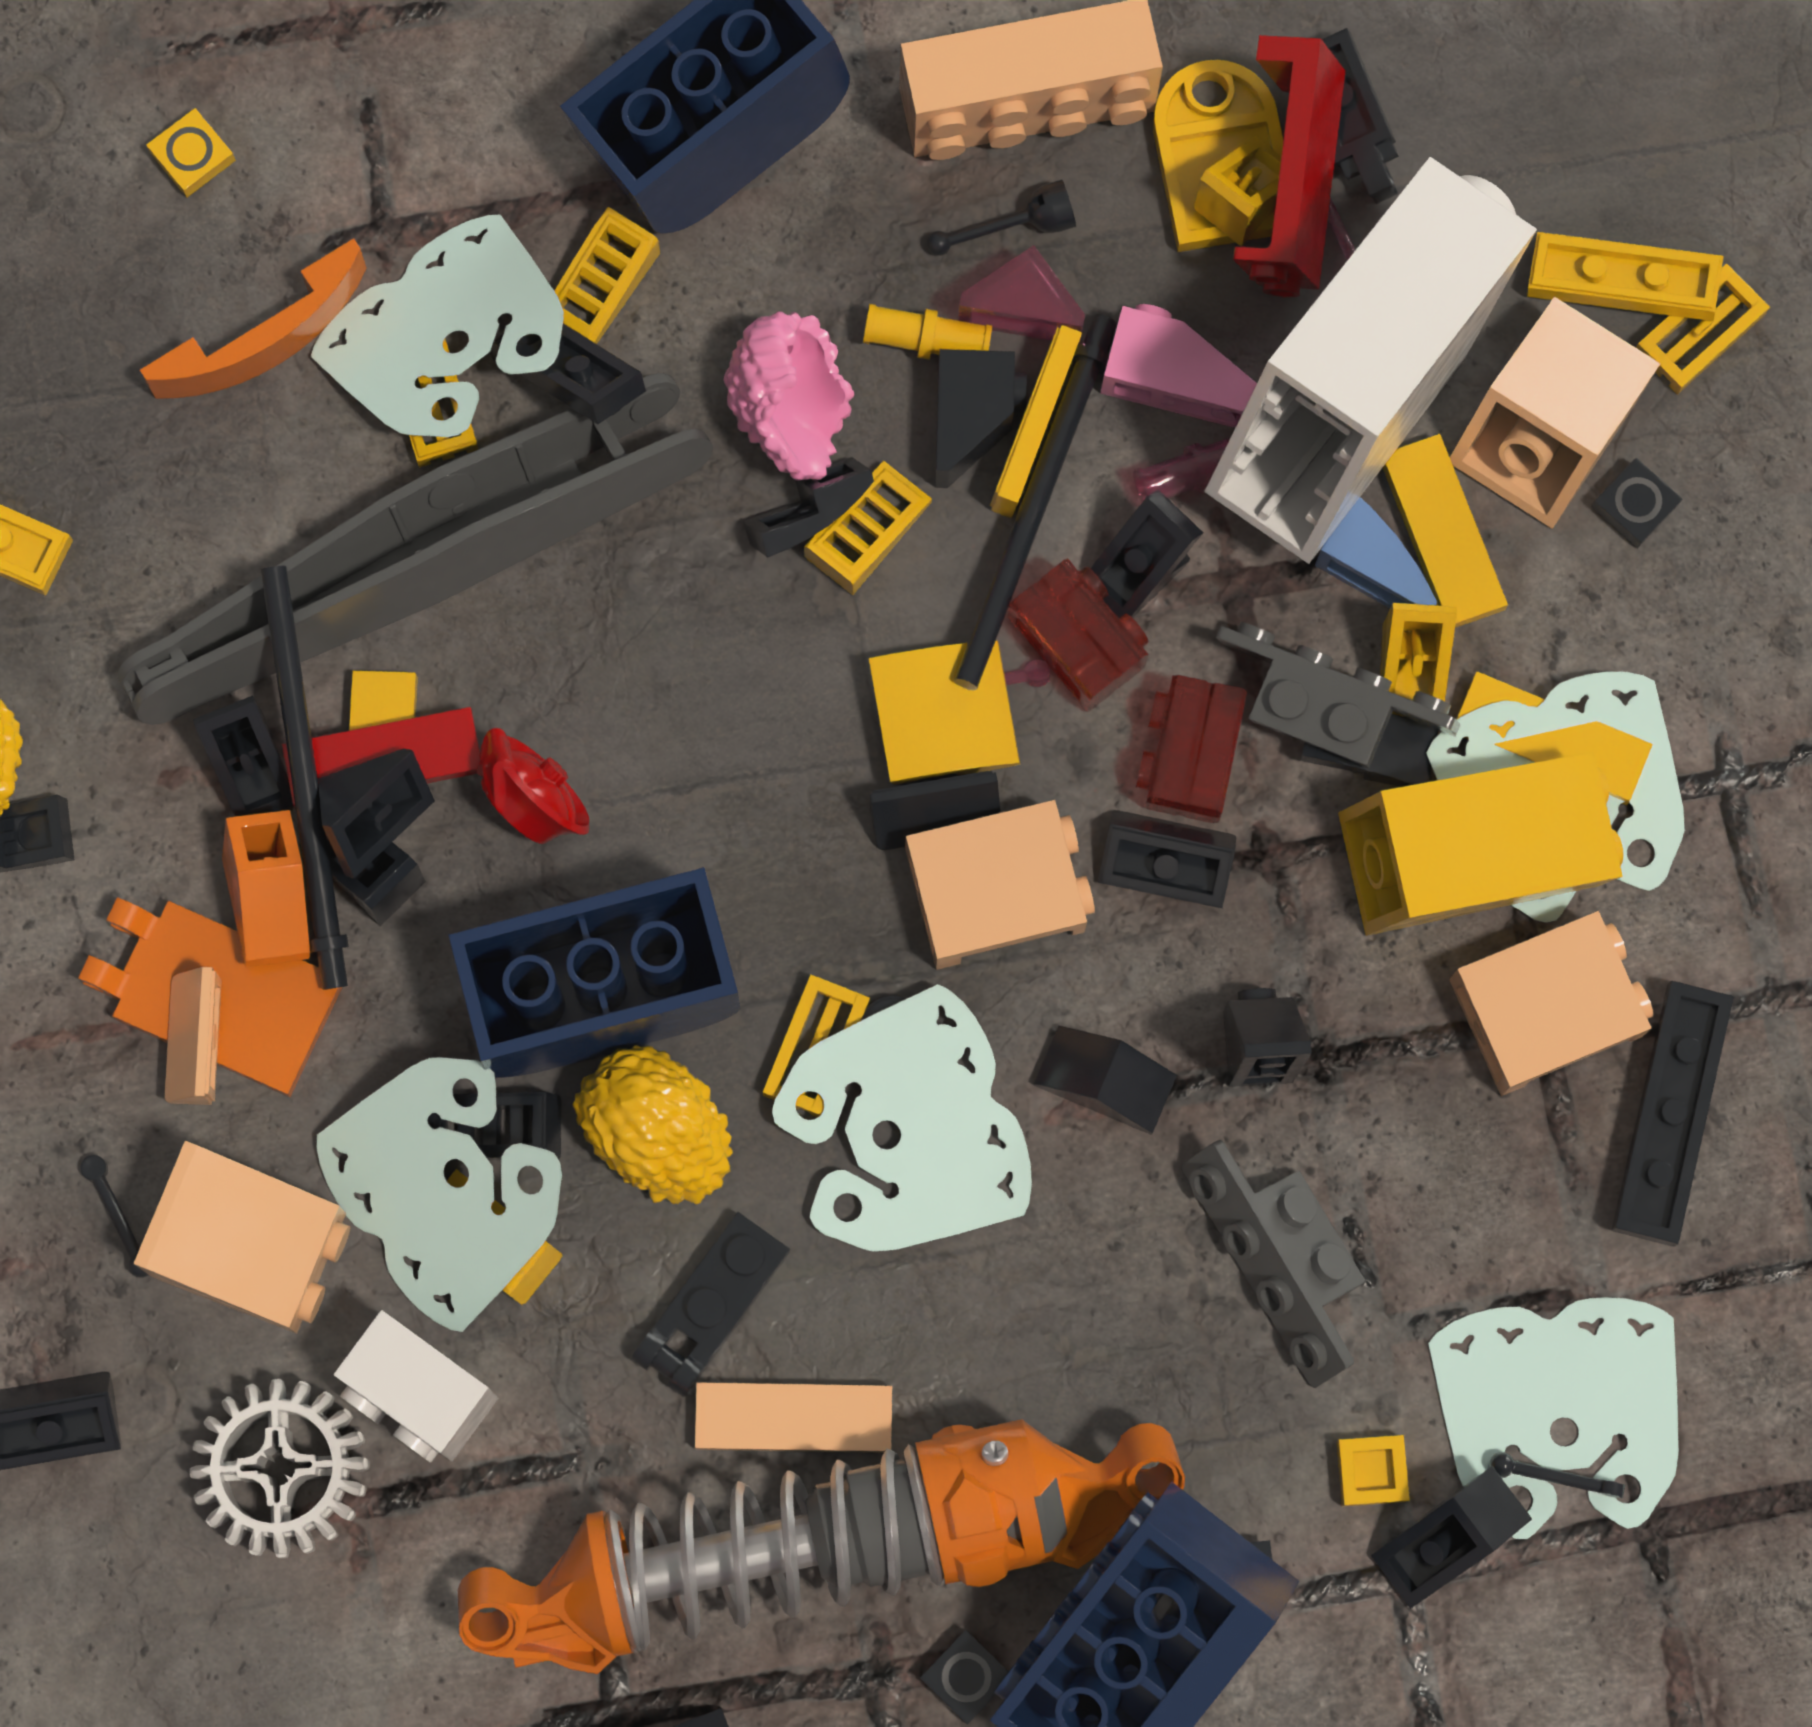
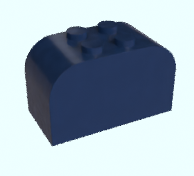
(709, 104)
(596, 975)

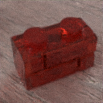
(1079, 633)
(1194, 748)

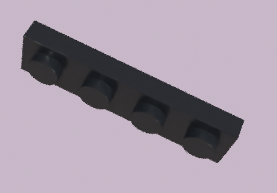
(1672, 1113)

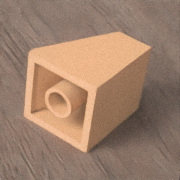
(1553, 412)
(242, 1239)

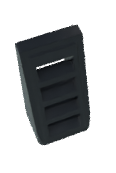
(545, 1123)

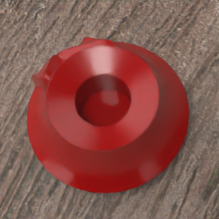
(529, 789)

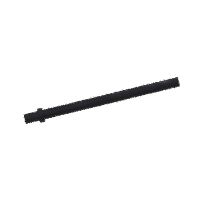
(1089, 360)
(328, 939)

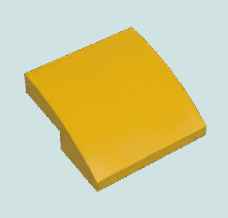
(935, 724)

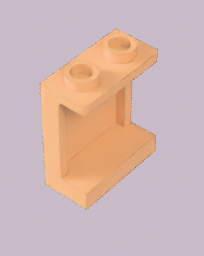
(998, 881)
(1551, 1001)

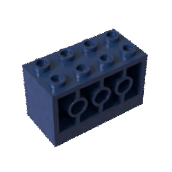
(1149, 1625)

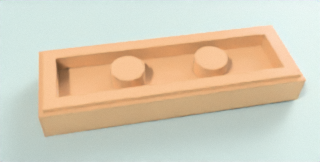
(793, 1417)

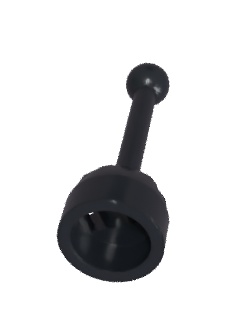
(1047, 210)

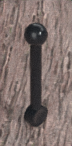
(95, 1170)
(1505, 1466)

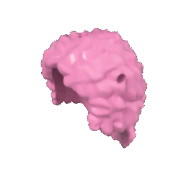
(789, 392)

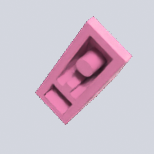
(1173, 368)

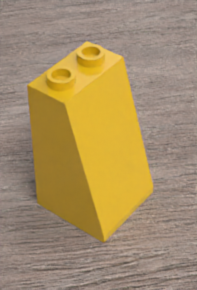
(1480, 842)

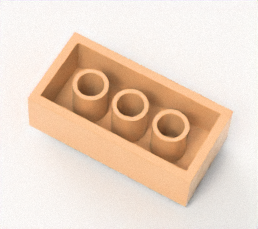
(1030, 79)

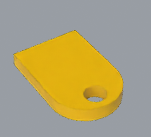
(1198, 136)

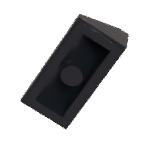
(931, 805)
(1167, 858)
(58, 1420)

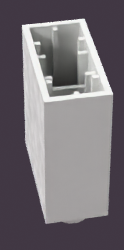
(1369, 357)

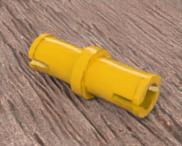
(923, 331)

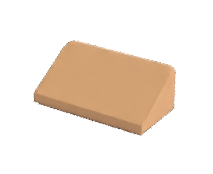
(193, 1037)

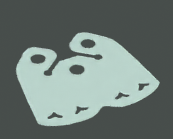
(426, 305)
(1657, 796)
(944, 1120)
(413, 1206)
(1555, 1371)

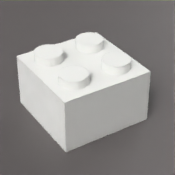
(415, 1386)

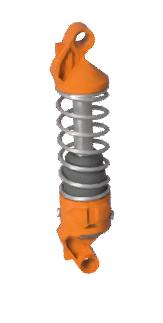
(948, 1510)

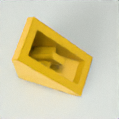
(1240, 190)
(1417, 648)

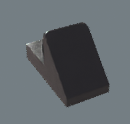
(1145, 554)

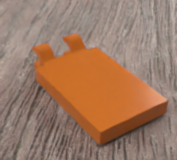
(266, 1011)

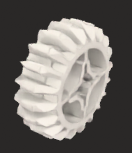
(280, 1500)

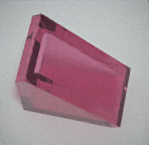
(1022, 300)

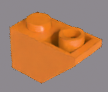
(266, 887)

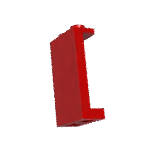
(1307, 164)

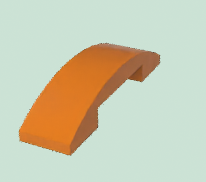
(190, 373)

